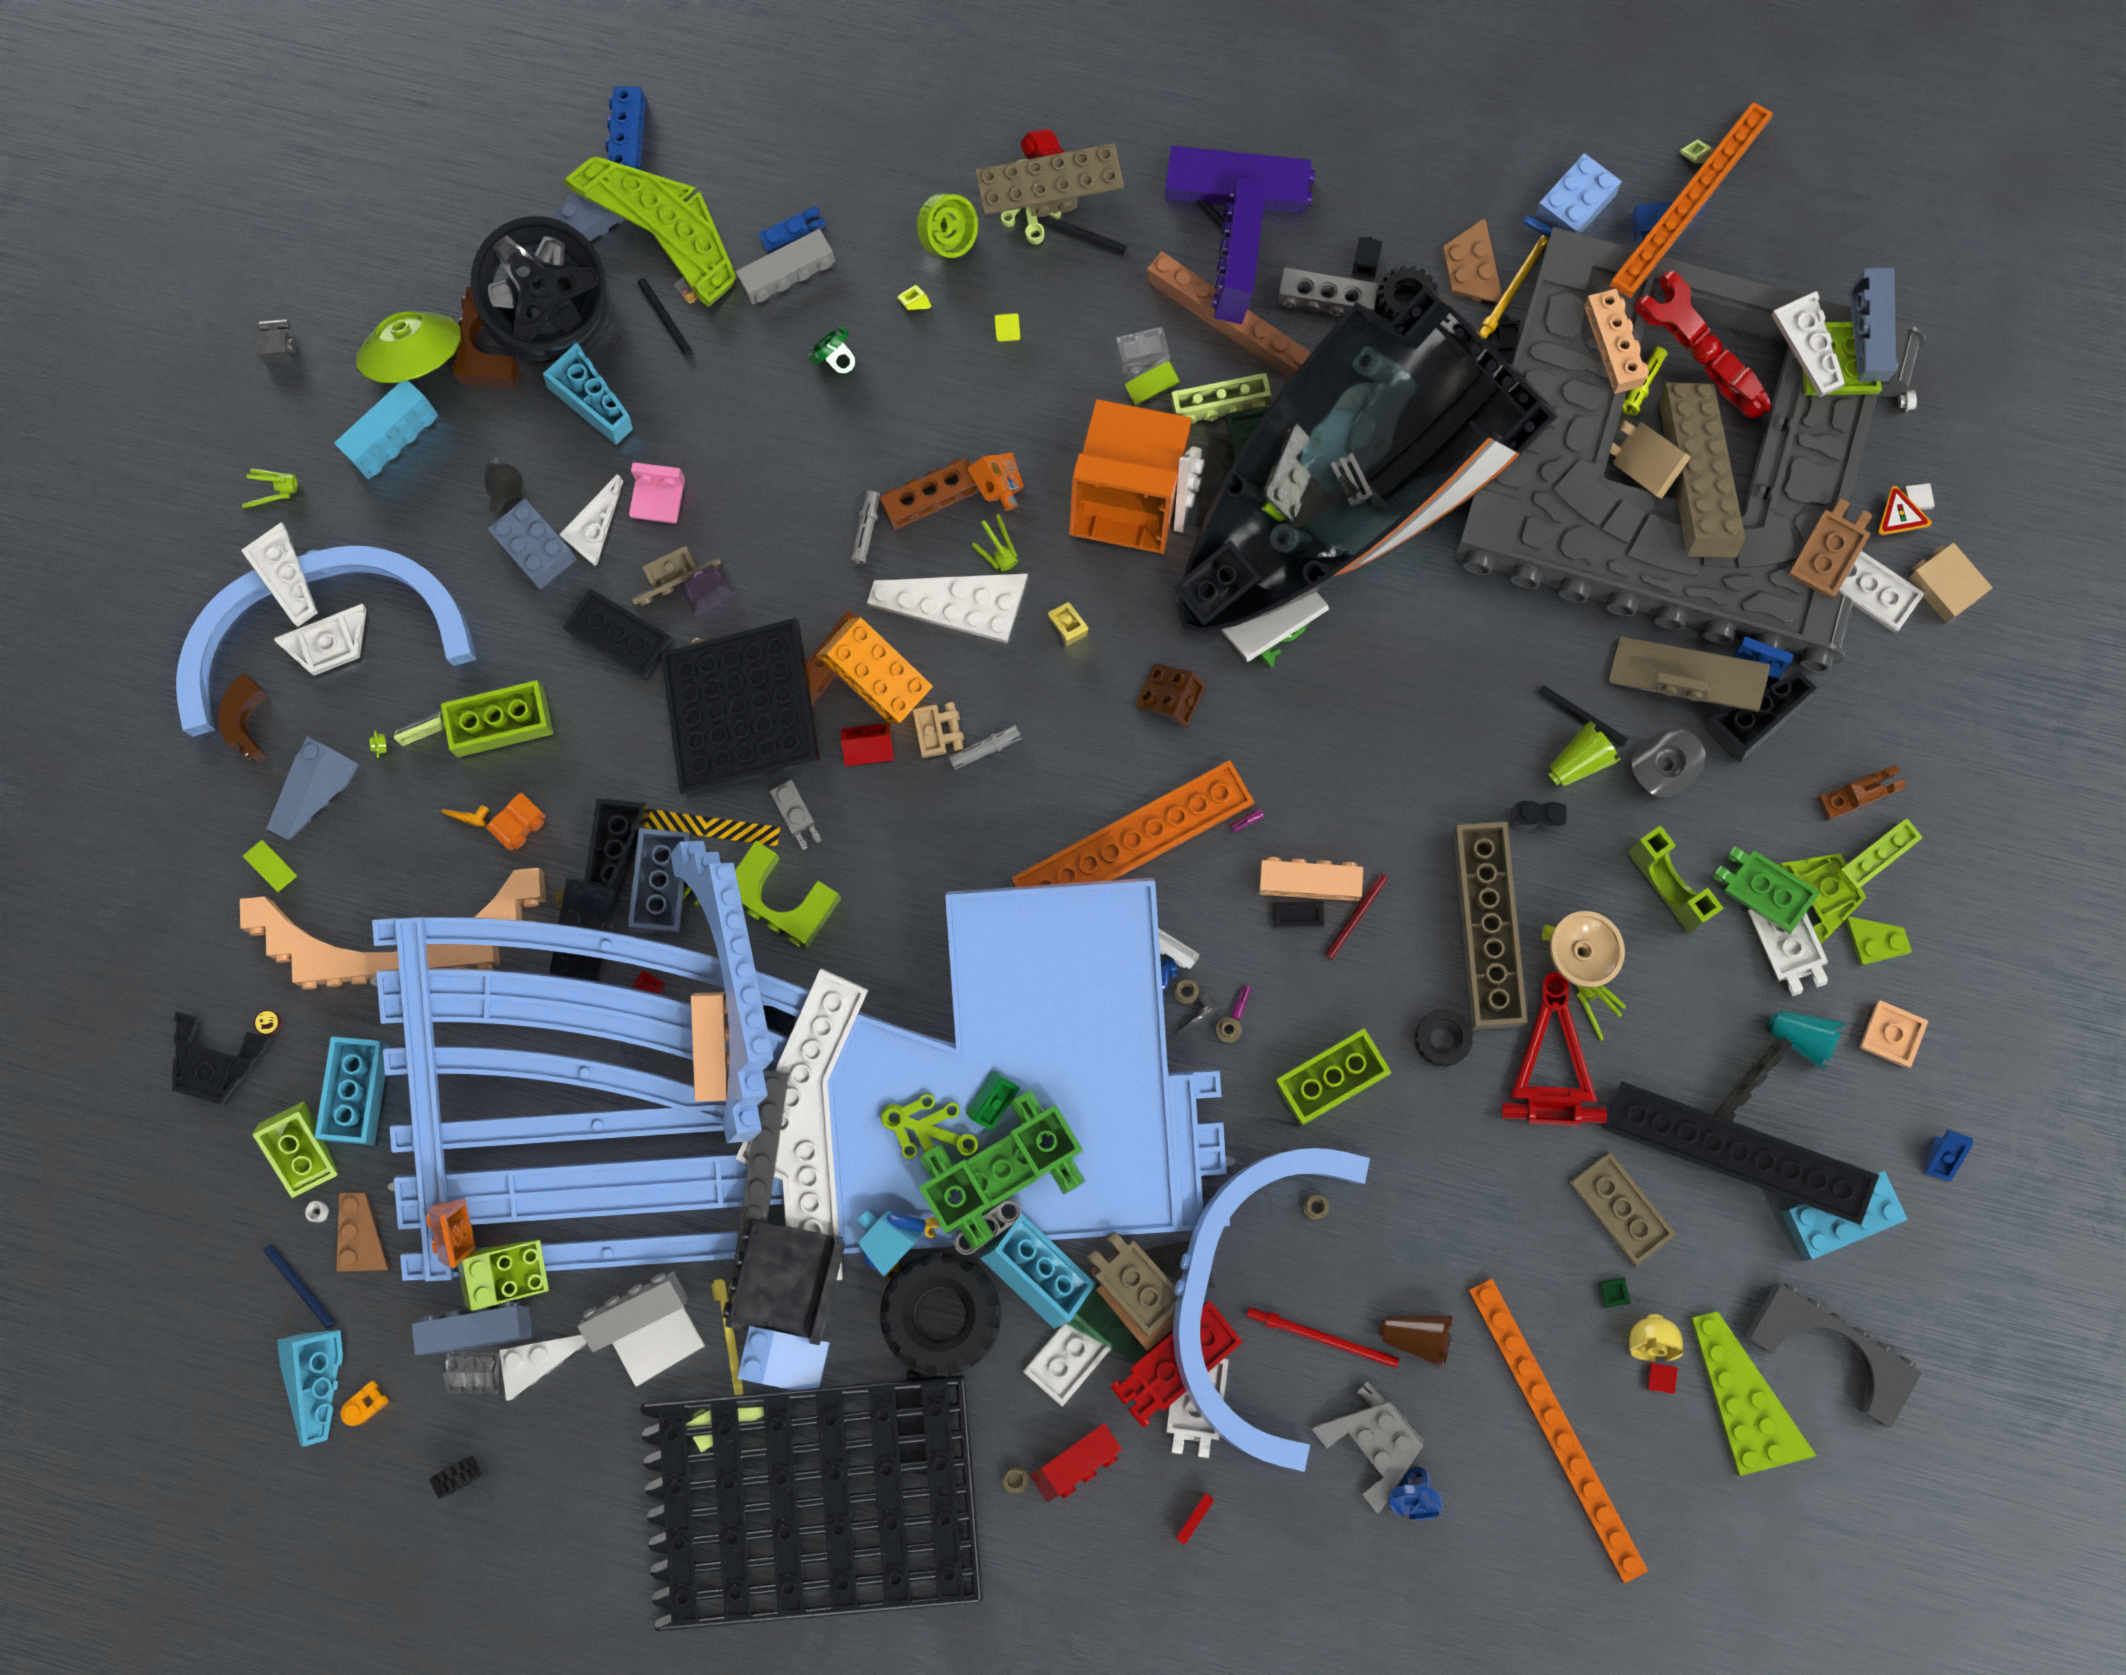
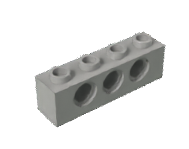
(1320, 284)

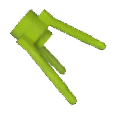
(282, 482)
(1004, 557)
(1593, 993)

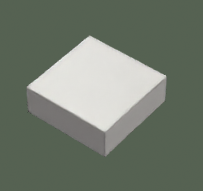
(1920, 495)

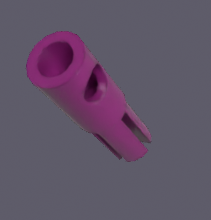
(1250, 818)
(1240, 1005)

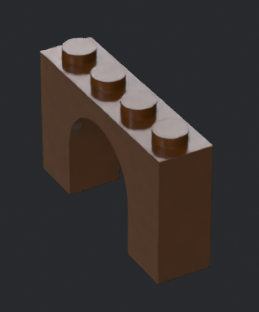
(474, 366)

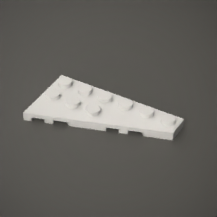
(965, 603)

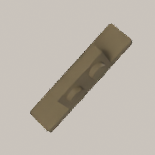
(669, 571)

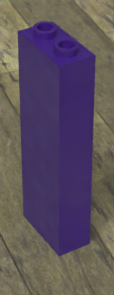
(1209, 174)

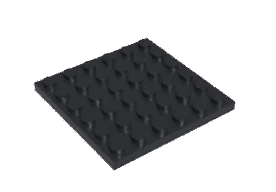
(740, 707)

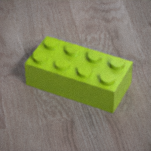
(497, 718)
(1332, 1077)

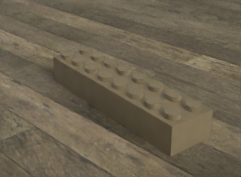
(1706, 483)
(1489, 926)

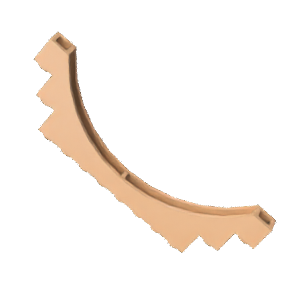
(324, 964)

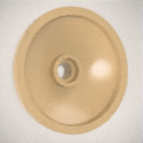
(1600, 944)

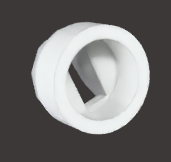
(311, 1208)

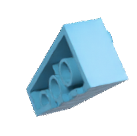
(586, 392)

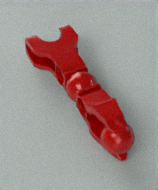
(1677, 315)

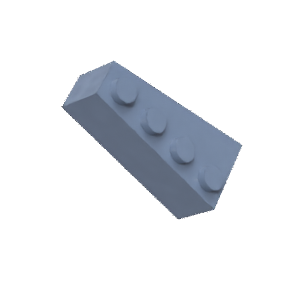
(1874, 324)

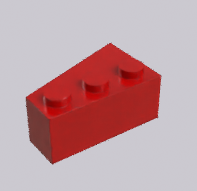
(1077, 1464)

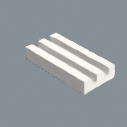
(1343, 462)

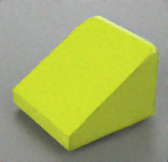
(1007, 327)

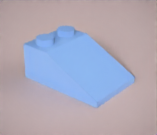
(782, 1360)

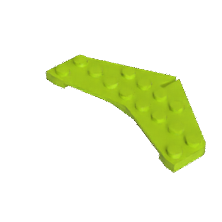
(660, 207)

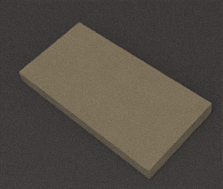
(1622, 1209)

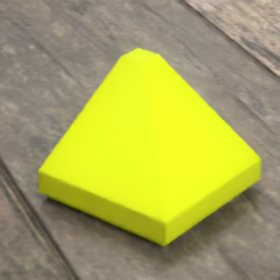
(914, 299)

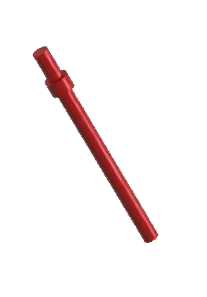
(1273, 1320)

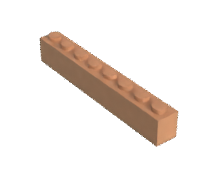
(1252, 334)

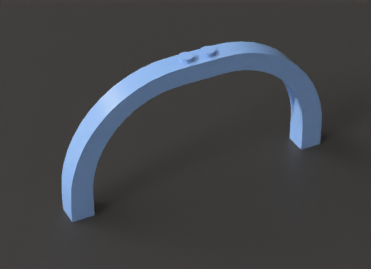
(227, 605)
(1194, 1282)

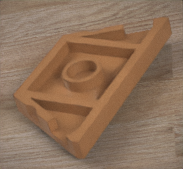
(1472, 265)

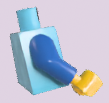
(891, 1239)

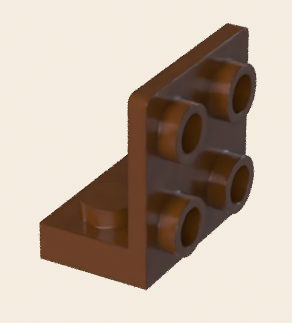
(1171, 693)

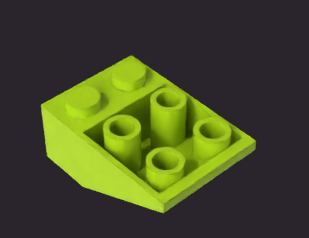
(502, 1274)

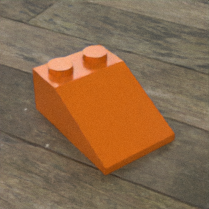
(451, 1231)

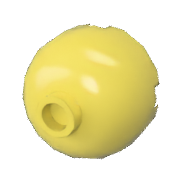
(1654, 1338)

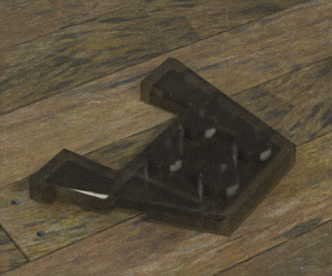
(1296, 491)

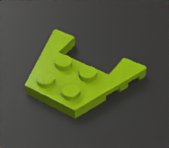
(1835, 898)

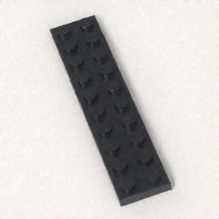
(1742, 1152)

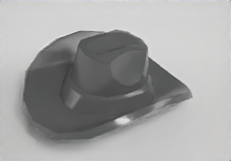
(1668, 762)

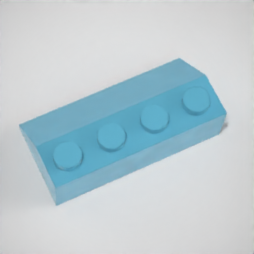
(1038, 1272)

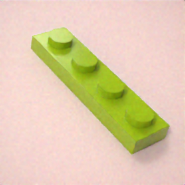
(1879, 855)

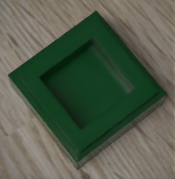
(1614, 1292)

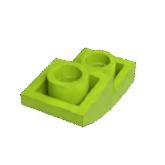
(1152, 383)
(269, 866)

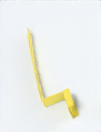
(720, 1294)

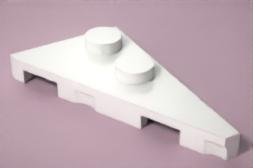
(527, 1363)

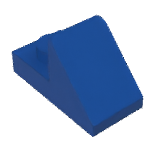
(1948, 1154)

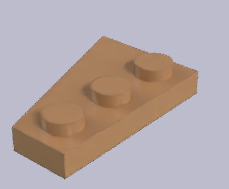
(358, 1239)

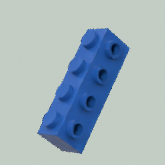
(626, 126)

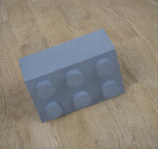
(532, 544)

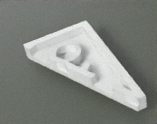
(591, 526)

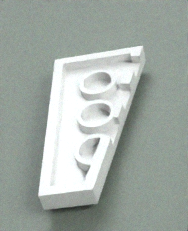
(1808, 338)
(280, 570)

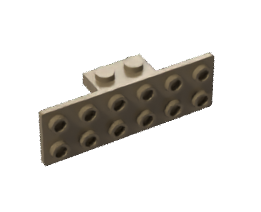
(1050, 181)
(1689, 674)

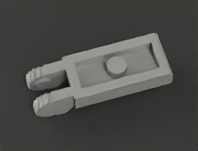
(794, 812)

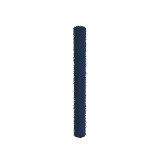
(299, 1286)

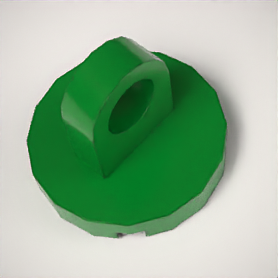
(830, 348)

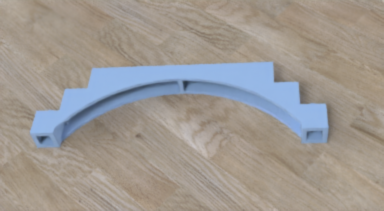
(749, 1039)

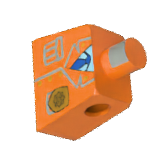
(997, 478)

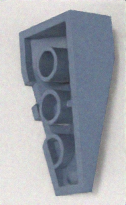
(312, 781)

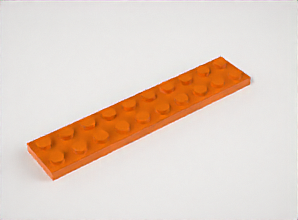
(1145, 831)

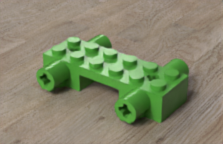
(1001, 1170)

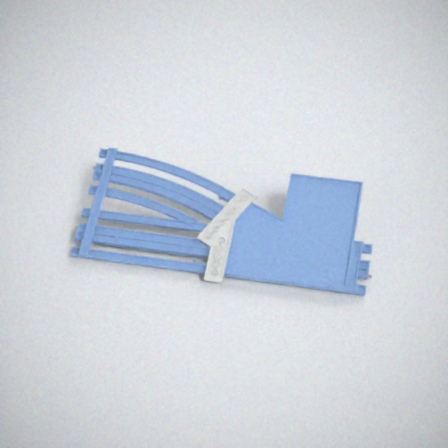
(1044, 990)

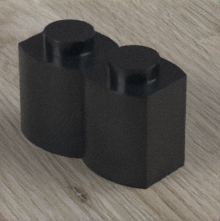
(1531, 815)

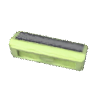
(420, 729)

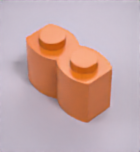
(516, 822)

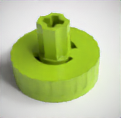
(936, 223)

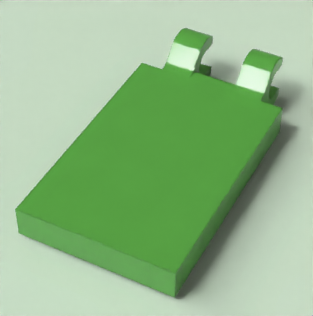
(1767, 889)

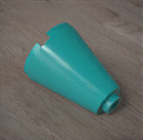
(1811, 1035)

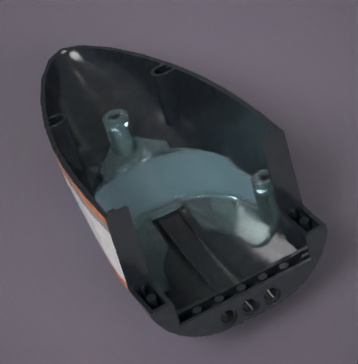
(1420, 410)

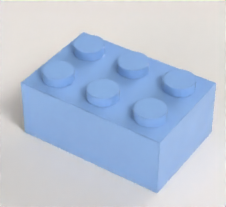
(1578, 196)

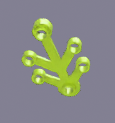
(924, 1126)

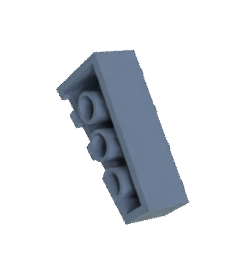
(585, 217)

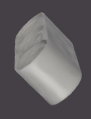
(1001, 1220)

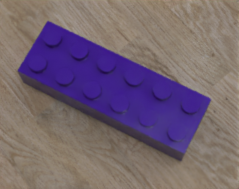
(1238, 250)

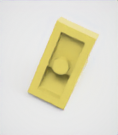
(1068, 623)

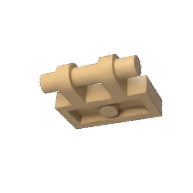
(930, 733)

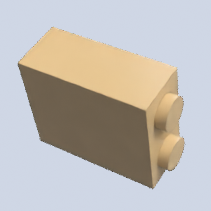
(1949, 581)

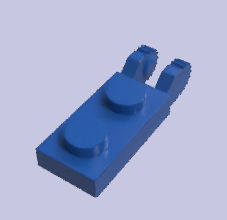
(791, 230)

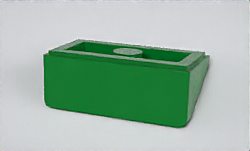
(992, 1100)

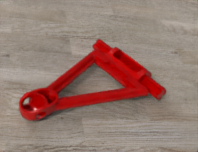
(1554, 1104)

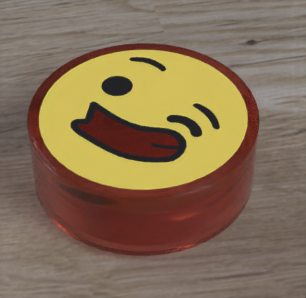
(267, 1022)

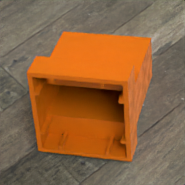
(1128, 476)

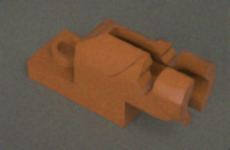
(1860, 793)

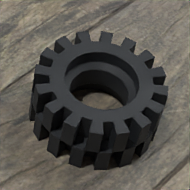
(455, 1477)

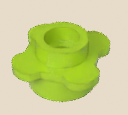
(378, 744)

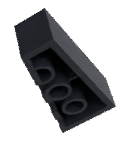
(1746, 730)
(614, 839)

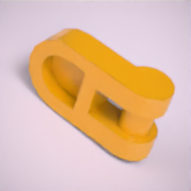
(357, 1411)

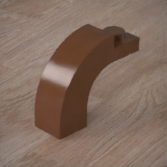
(234, 713)

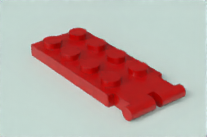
(1156, 1377)

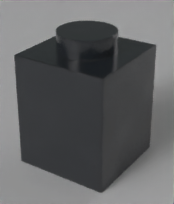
(1367, 256)

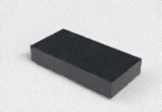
(1298, 915)

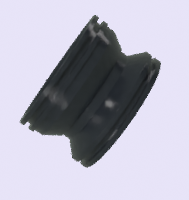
(546, 271)

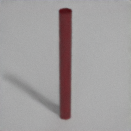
(1356, 916)

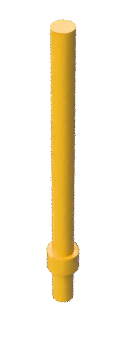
(1490, 323)

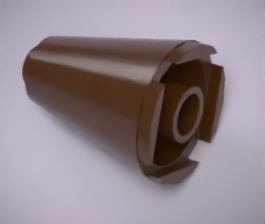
(1420, 1336)

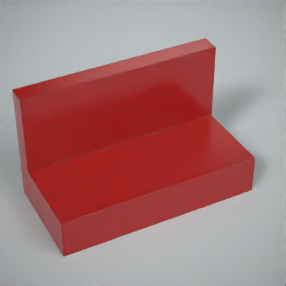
(867, 744)

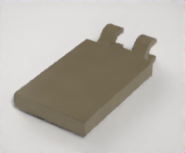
(1135, 1283)

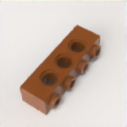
(923, 505)
(818, 672)

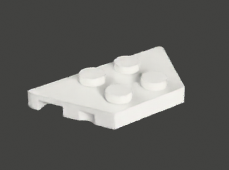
(1188, 484)
(327, 641)

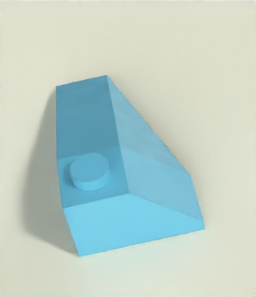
(310, 1374)

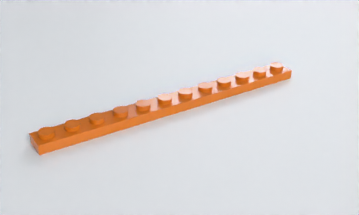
(1691, 200)
(1558, 1431)

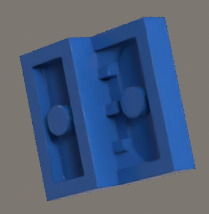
(1759, 652)

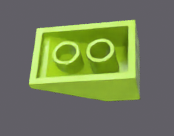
(293, 1150)

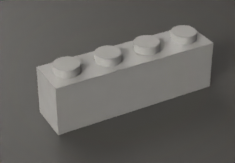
(786, 266)
(632, 1311)

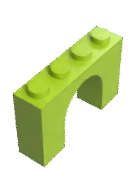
(1653, 859)
(799, 924)

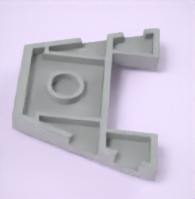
(1383, 1438)

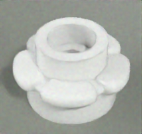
(1907, 400)

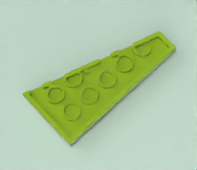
(1751, 1415)

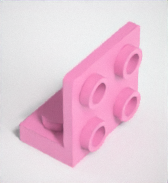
(656, 493)

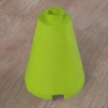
(1583, 756)

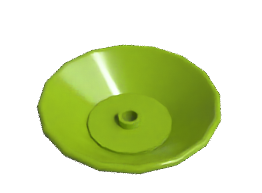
(408, 346)

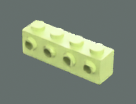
(1222, 398)

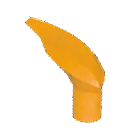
(473, 819)

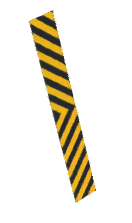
(713, 827)

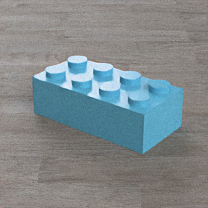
(386, 429)
(352, 1091)
(1821, 1232)

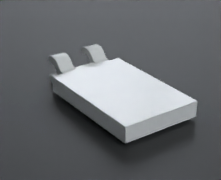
(1792, 954)
(1186, 1421)

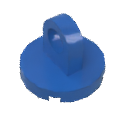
(1416, 1500)

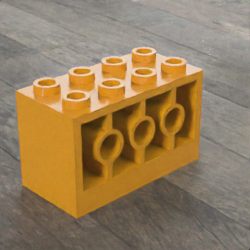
(874, 670)

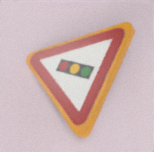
(1901, 514)

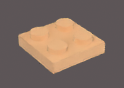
(1893, 1034)

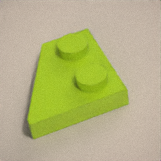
(1876, 940)

